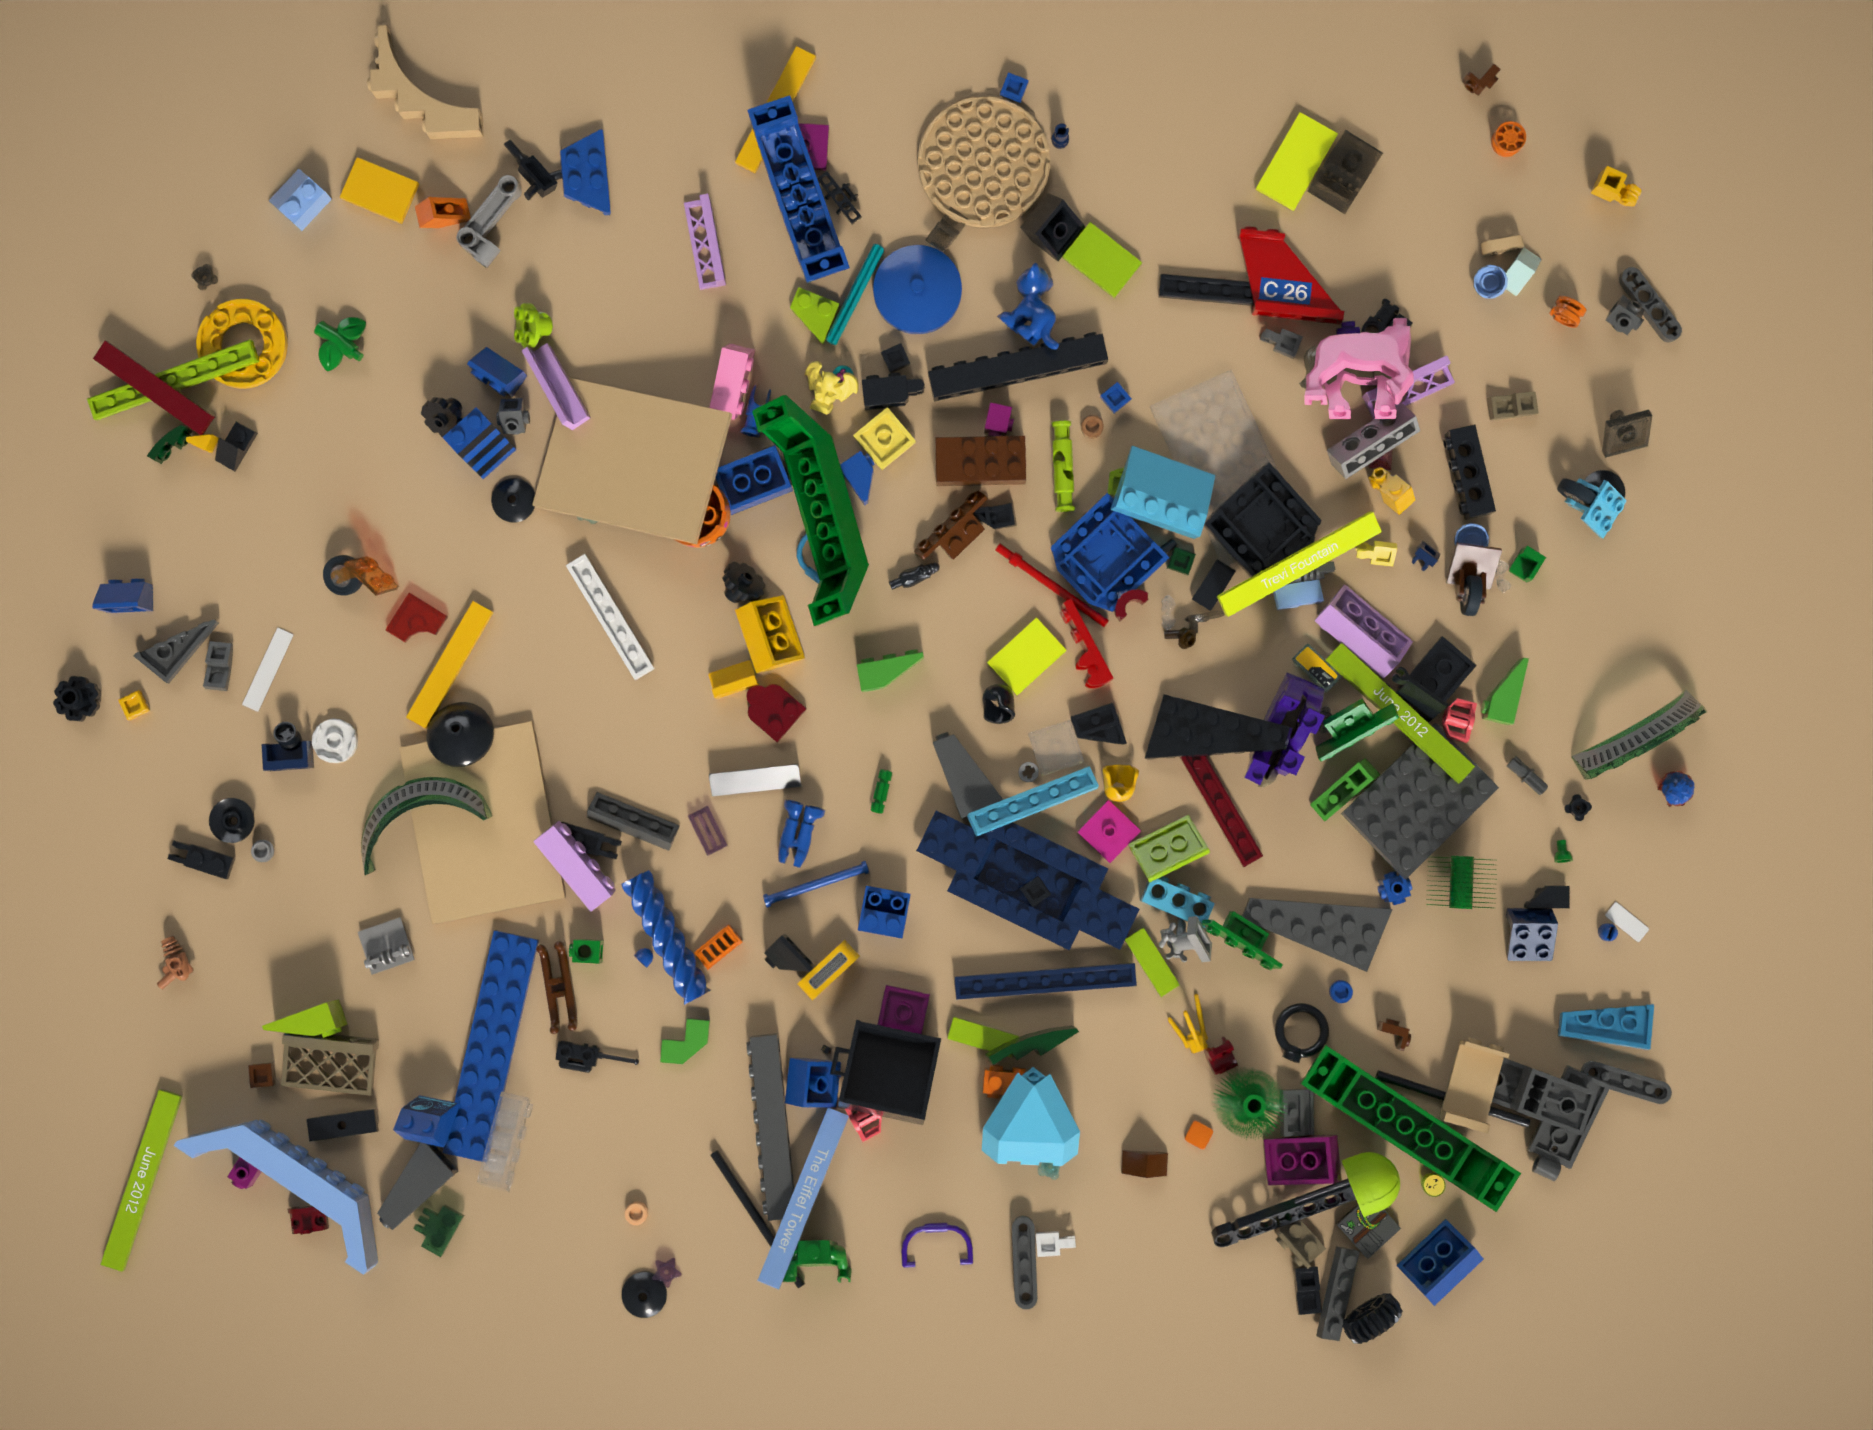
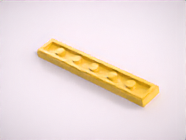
(788, 84)
(449, 664)

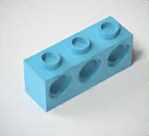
(1165, 902)

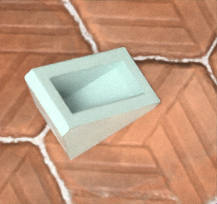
(1521, 270)

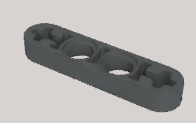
(1653, 302)

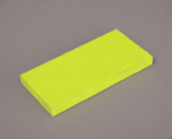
(1296, 161)

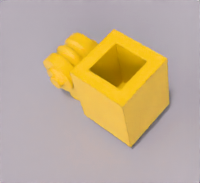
(1611, 187)
(1394, 490)

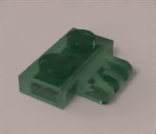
(438, 1228)

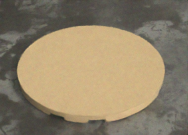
(984, 161)

